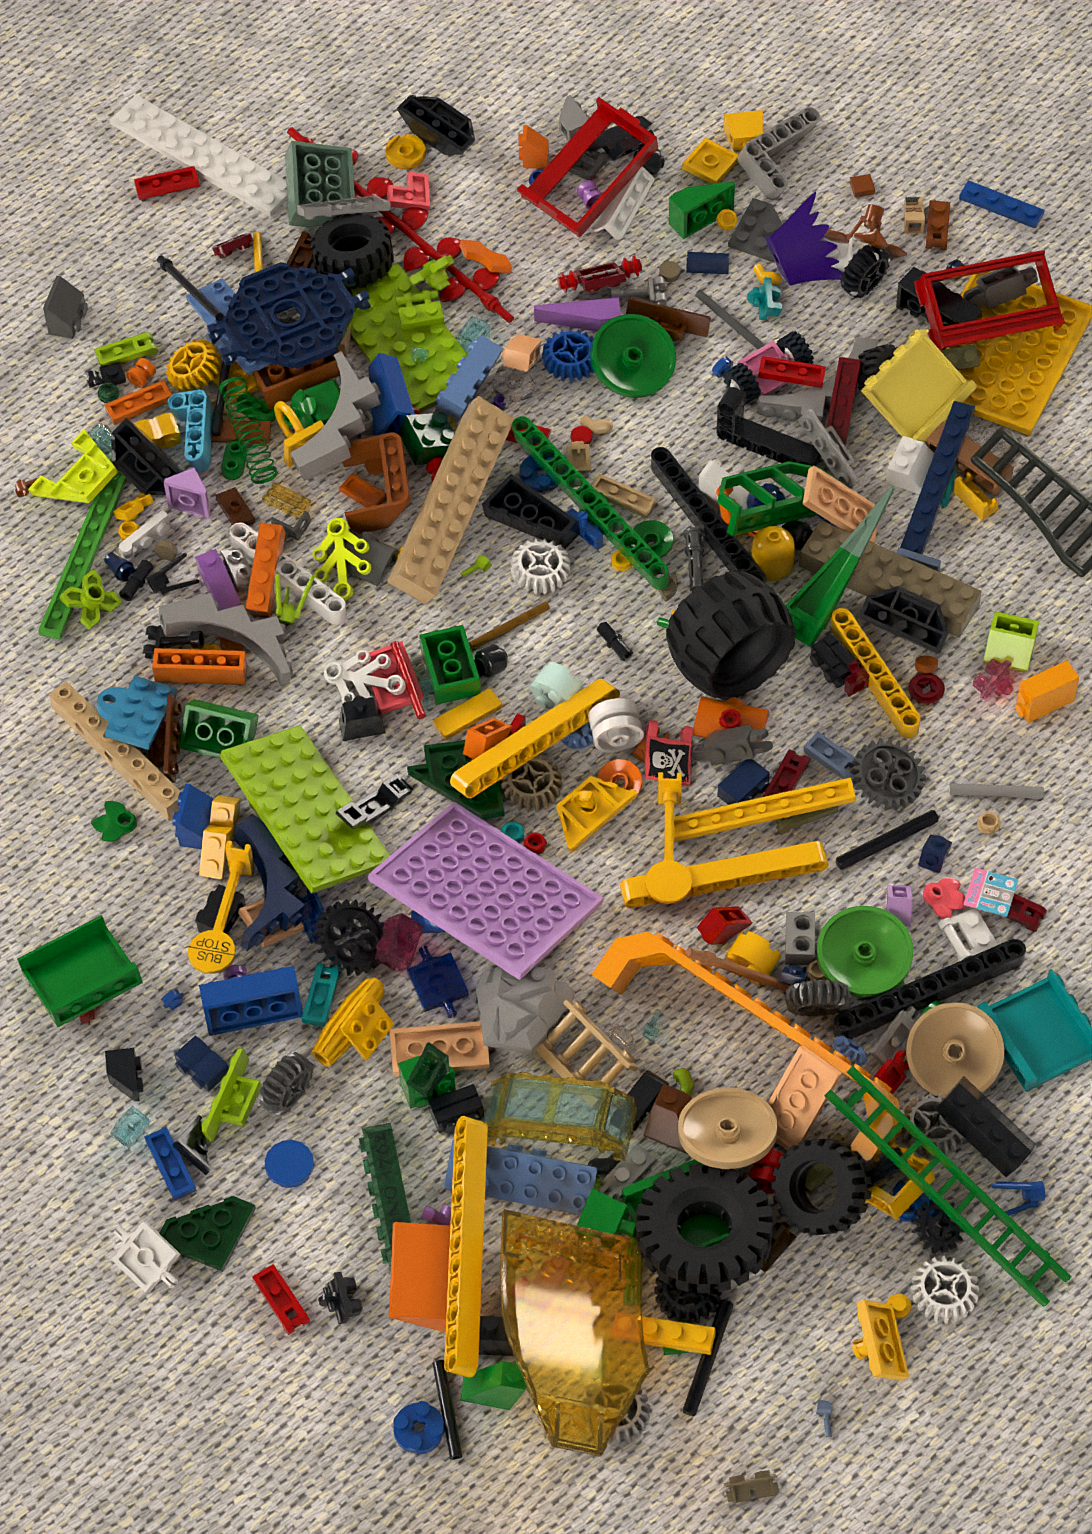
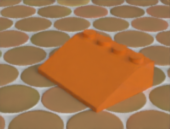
(420, 1274)

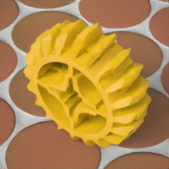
(193, 365)

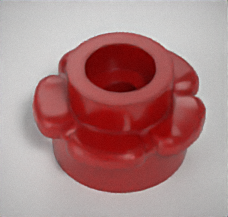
(727, 714)
(535, 838)

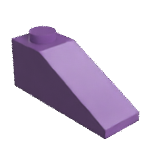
(217, 579)

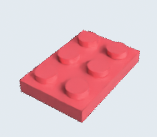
(386, 701)

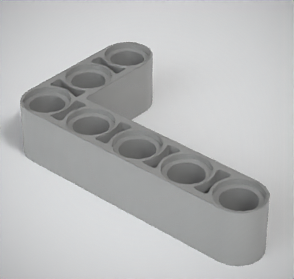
(756, 153)

